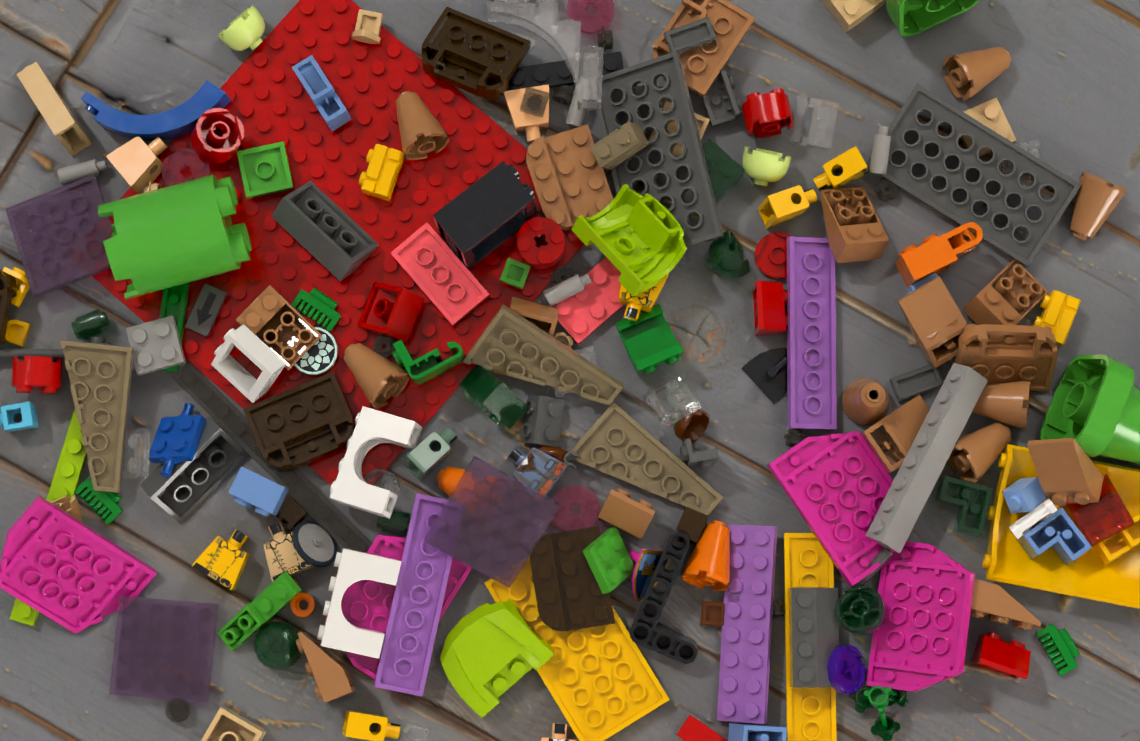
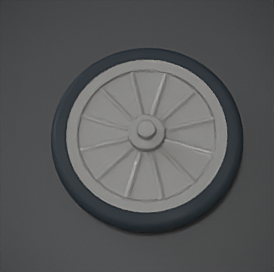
(314, 544)

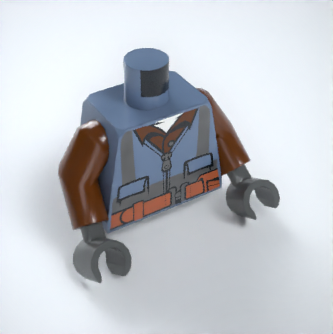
(541, 466)

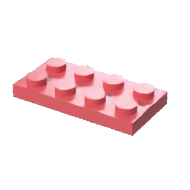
(440, 274)
(593, 306)

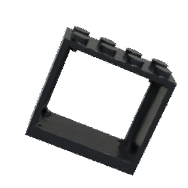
(486, 214)

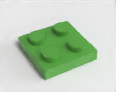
(265, 170)
(609, 560)

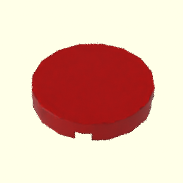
(770, 255)

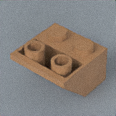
(626, 513)

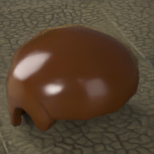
(692, 426)

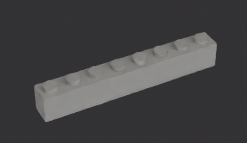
(926, 457)

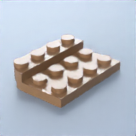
(706, 62)
(567, 176)
(1010, 353)

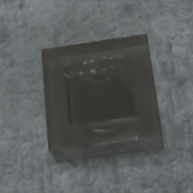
(534, 102)

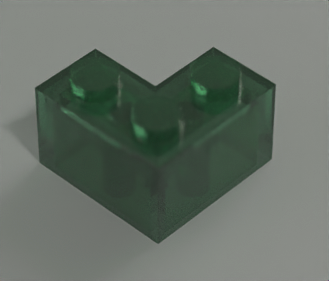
(722, 169)
(492, 396)
(971, 503)

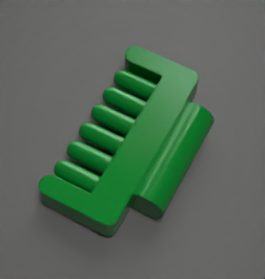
(323, 305)
(109, 499)
(1064, 644)

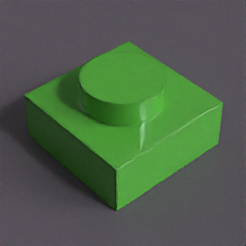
(515, 273)

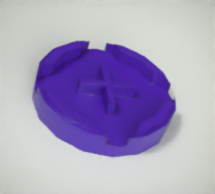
(846, 669)

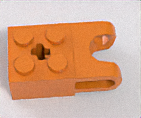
(937, 253)

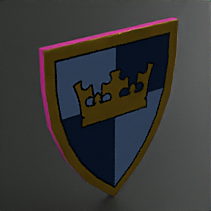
(644, 569)

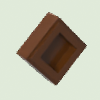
(712, 613)

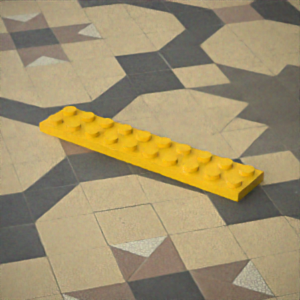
(808, 709)

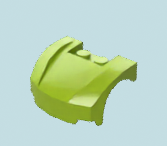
(636, 238)
(490, 654)

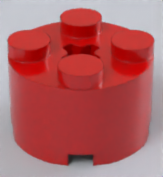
(767, 113)
(217, 135)
(538, 229)
(36, 374)

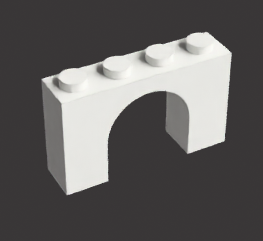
(370, 430)
(338, 632)

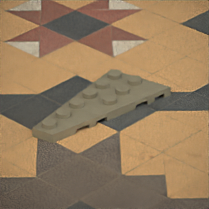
(534, 356)
(101, 399)
(633, 455)

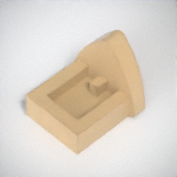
(368, 27)

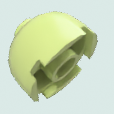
(244, 30)
(764, 165)

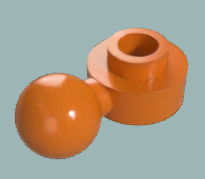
(298, 599)

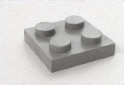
(155, 345)

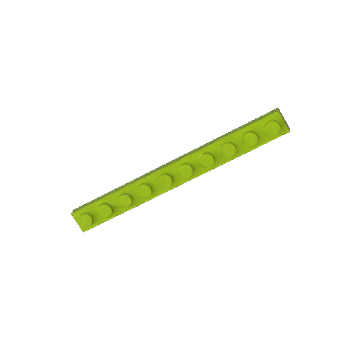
(63, 484)

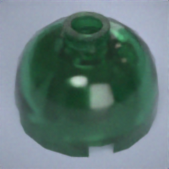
(727, 257)
(861, 610)
(277, 645)

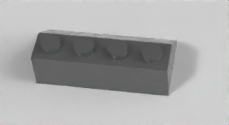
(324, 230)
(196, 479)
(812, 634)

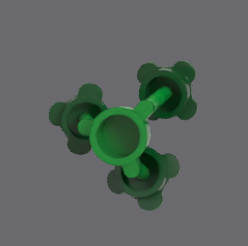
(880, 698)

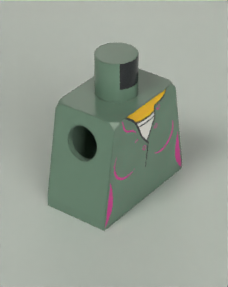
(423, 460)

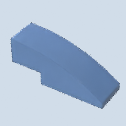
(321, 93)

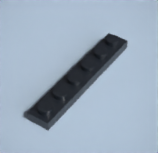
(556, 73)

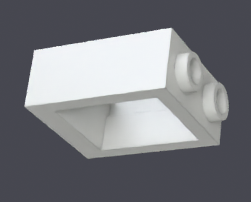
(258, 353)

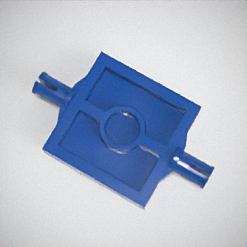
(177, 439)

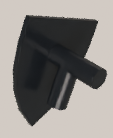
(769, 372)

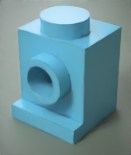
(9, 413)

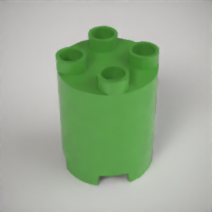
(175, 235)

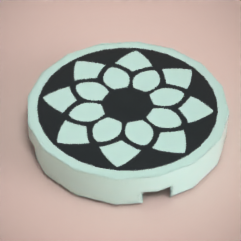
(320, 356)

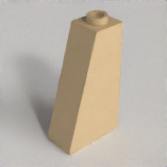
(53, 109)

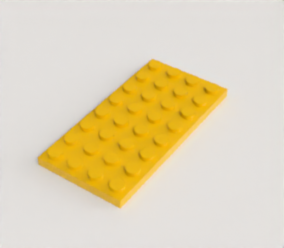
(594, 670)

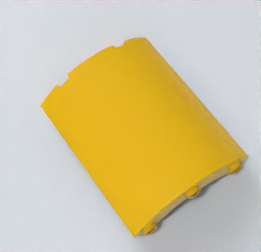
(1087, 574)

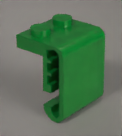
(649, 341)
(427, 366)

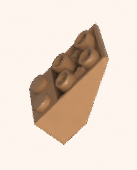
(852, 225)
(1006, 297)
(934, 321)
(279, 326)
(895, 433)
(1001, 607)
(330, 674)

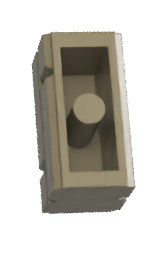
(619, 145)

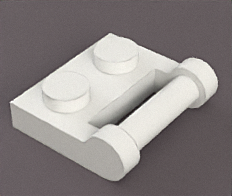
(1039, 513)

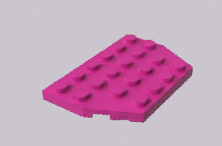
(837, 492)
(67, 567)
(369, 601)
(924, 620)

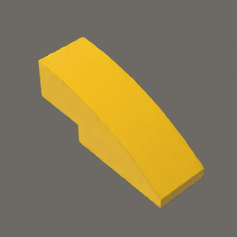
(1120, 543)

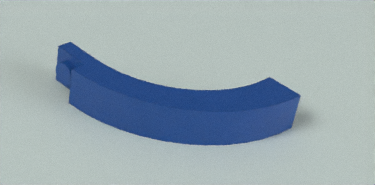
(166, 124)

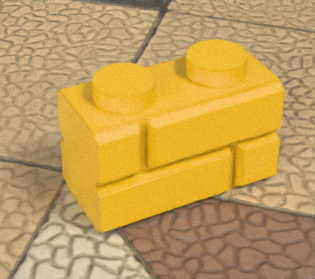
(381, 172)
(1058, 314)

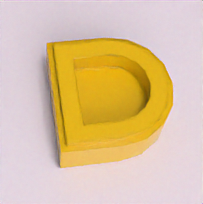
(17, 332)

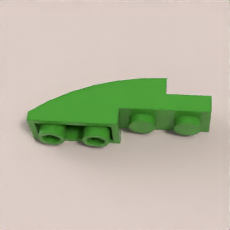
(259, 611)

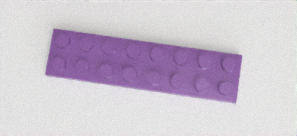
(811, 334)
(415, 605)
(747, 625)

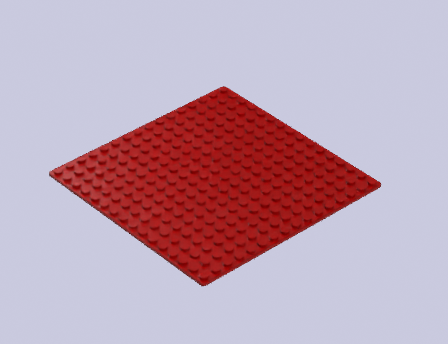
(278, 109)

